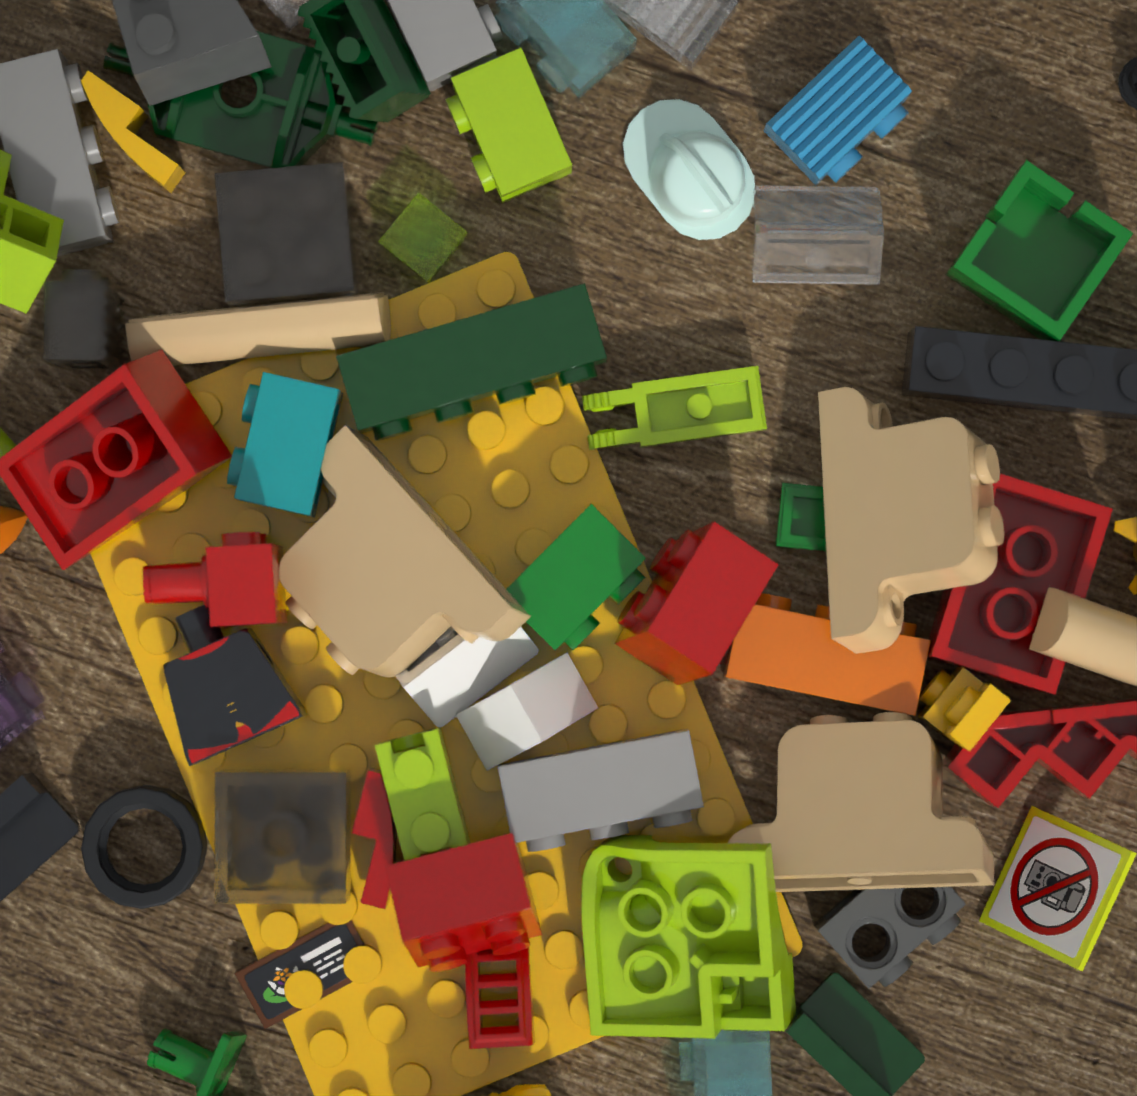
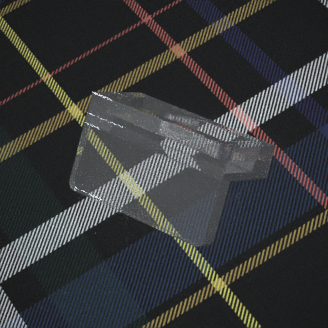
(817, 235)

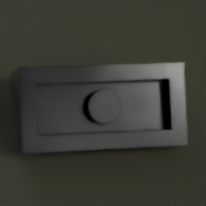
(30, 830)

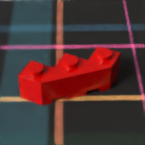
(1071, 742)

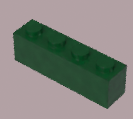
(471, 360)

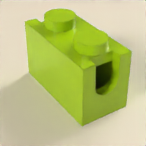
(509, 126)
(422, 793)

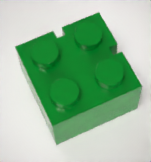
(1034, 258)

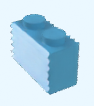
(839, 111)

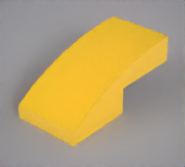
(122, 121)

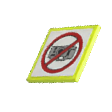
(1057, 888)

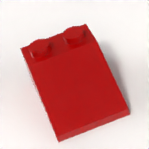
(112, 458)

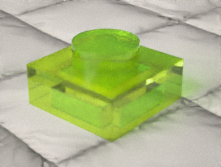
(423, 238)

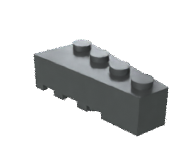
(187, 44)

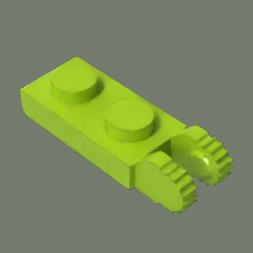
(683, 408)

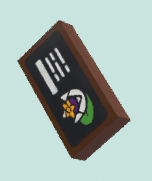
(317, 951)

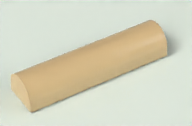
(262, 329)
(1087, 636)

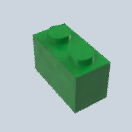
(576, 578)

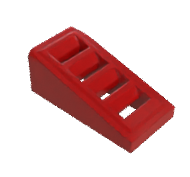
(499, 1036)

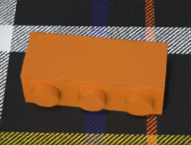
(800, 656)

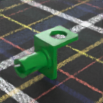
(196, 1064)

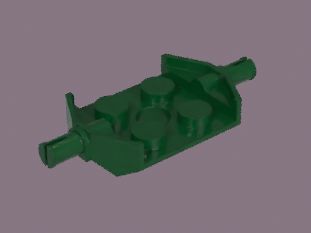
(282, 125)

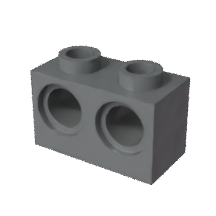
(902, 930)

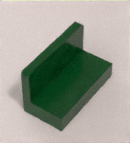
(853, 1040)

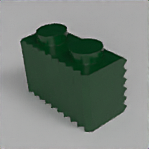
(365, 57)

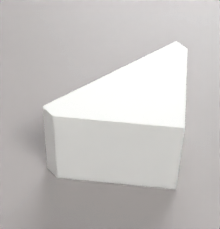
(527, 711)

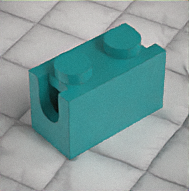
(284, 443)

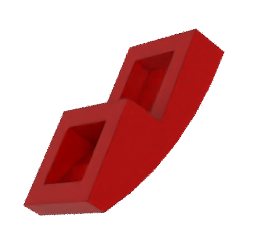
(376, 821)

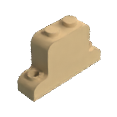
(901, 512)
(388, 569)
(866, 811)

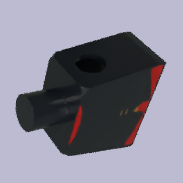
(225, 688)

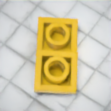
(961, 706)

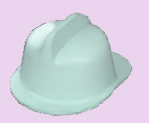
(689, 169)

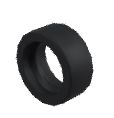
(96, 854)

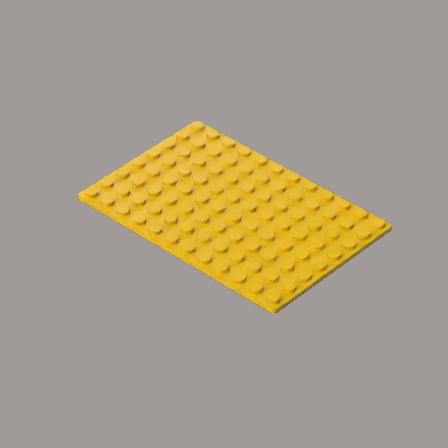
(508, 490)

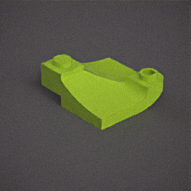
(684, 940)

